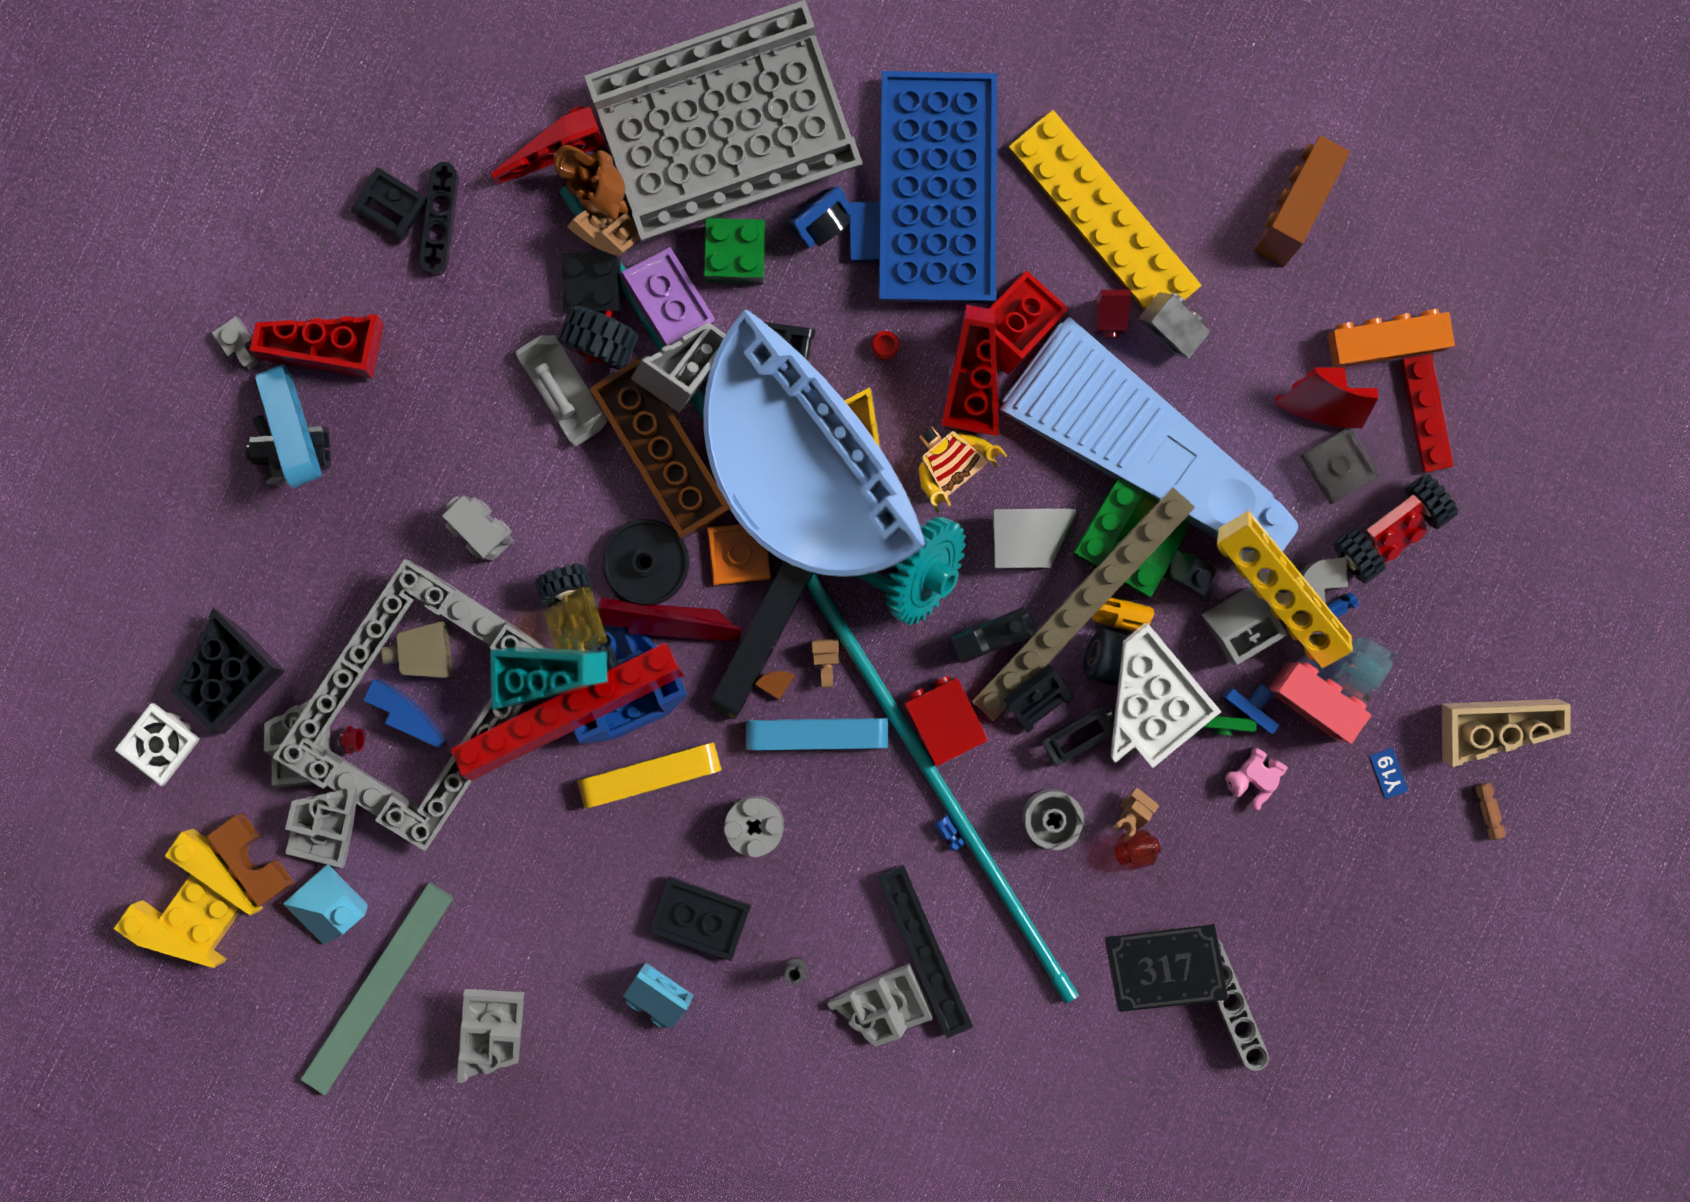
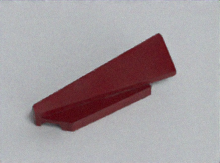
(668, 620)

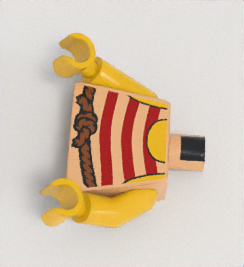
(952, 462)

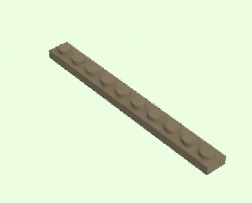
(1085, 601)

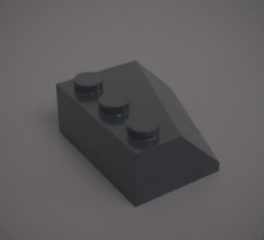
(224, 674)

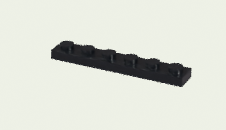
(925, 951)

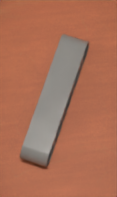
(1237, 1013)

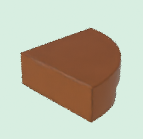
(775, 682)

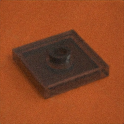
(1339, 465)

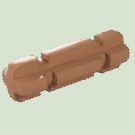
(1490, 811)

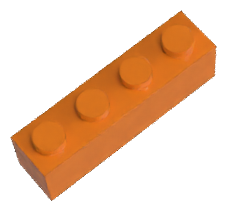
(1390, 339)

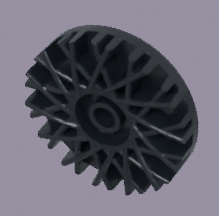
(623, 562)

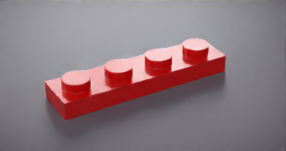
(1427, 413)

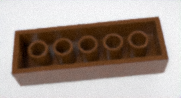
(661, 452)

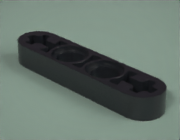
(435, 218)

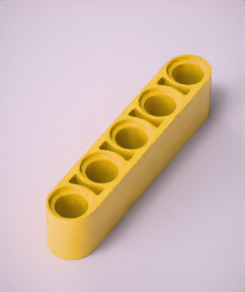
(649, 775)

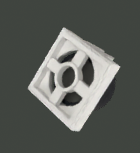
(159, 744)

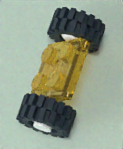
(574, 617)

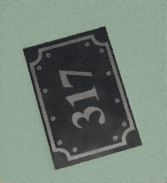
(1167, 968)

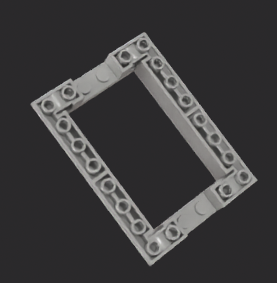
(323, 767)

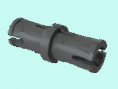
(792, 964)

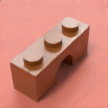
(232, 844)

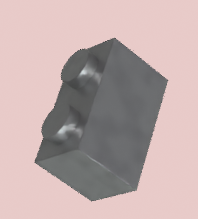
(1174, 324)

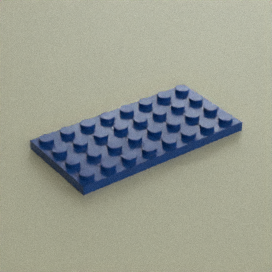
(938, 187)

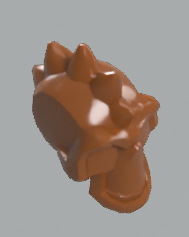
(592, 180)

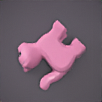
(1261, 777)

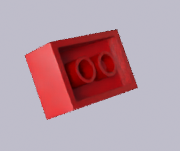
(1023, 319)

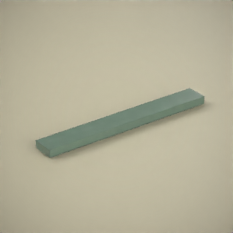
(377, 988)

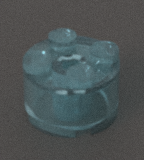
(1364, 669)

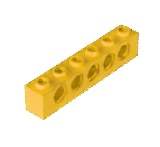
(1247, 532)

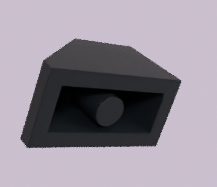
(1193, 575)

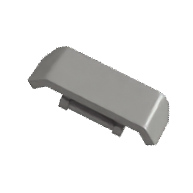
(562, 388)

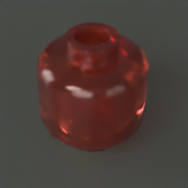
(1138, 851)

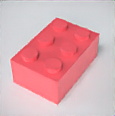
(1320, 701)

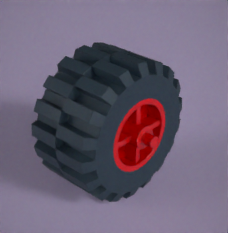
(598, 337)

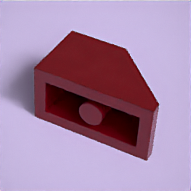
(1111, 313)

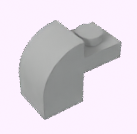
(1326, 575)

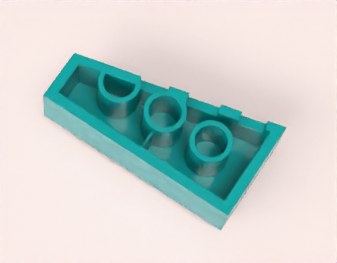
(538, 673)

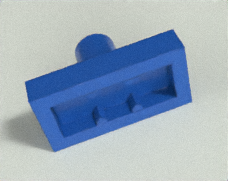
(1253, 706)

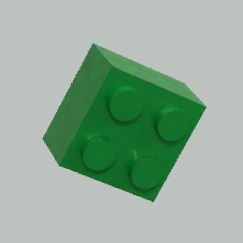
(735, 251)

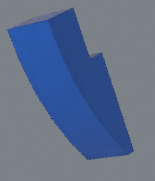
(404, 713)

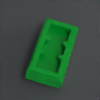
(1226, 725)

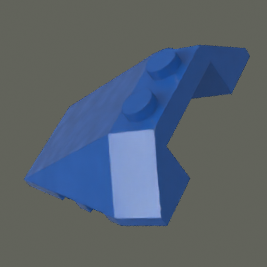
(640, 711)

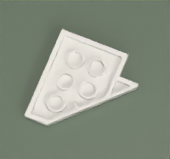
(1156, 700)

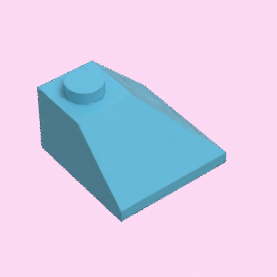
(326, 905)

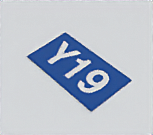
(1389, 773)

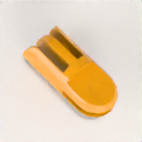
(1123, 614)

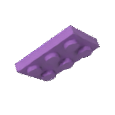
(667, 297)

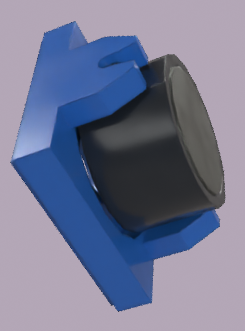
(822, 217)

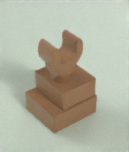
(826, 654)
(1137, 812)

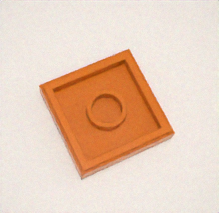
(736, 556)

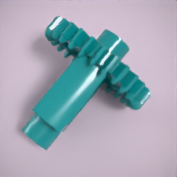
(925, 574)

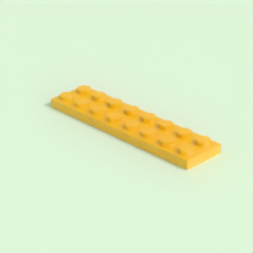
(1101, 212)

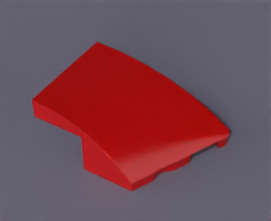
(1327, 399)

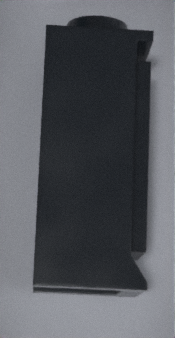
(1105, 719)

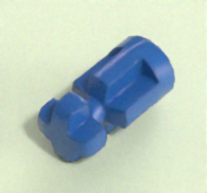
(1339, 606)
(948, 831)

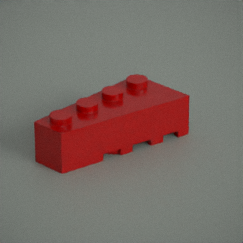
(328, 345)
(973, 382)

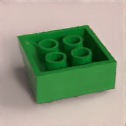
(1113, 520)

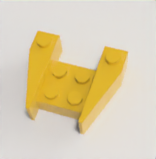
(197, 913)

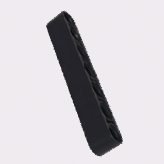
(760, 640)

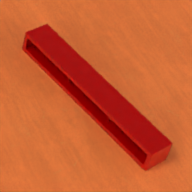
(566, 713)

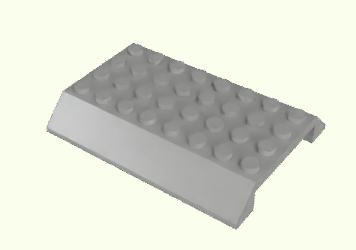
(723, 120)

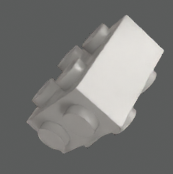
(471, 521)

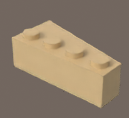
(1488, 728)

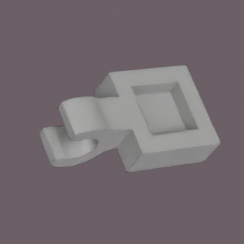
(235, 341)

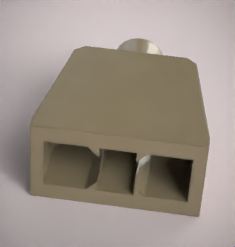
(422, 651)

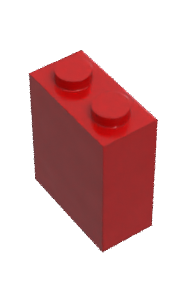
(945, 720)

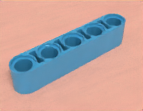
(288, 426)
(817, 734)

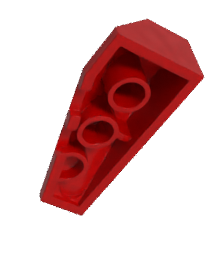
(574, 129)

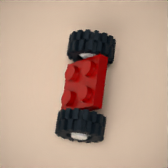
(1397, 529)

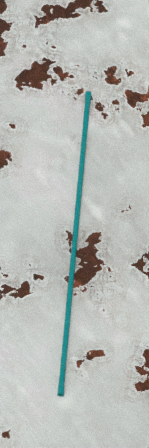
(1057, 976)

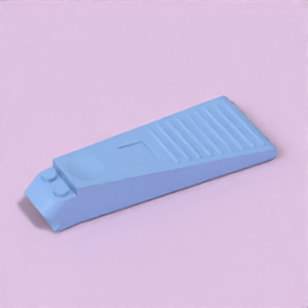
(1120, 425)

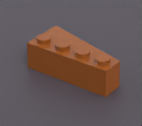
(1302, 201)

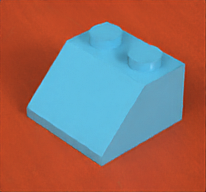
(658, 997)

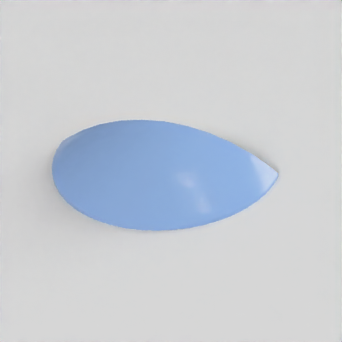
(800, 460)

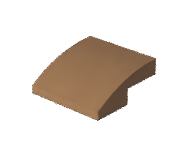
(606, 233)

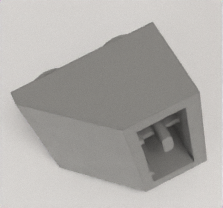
(1243, 625)

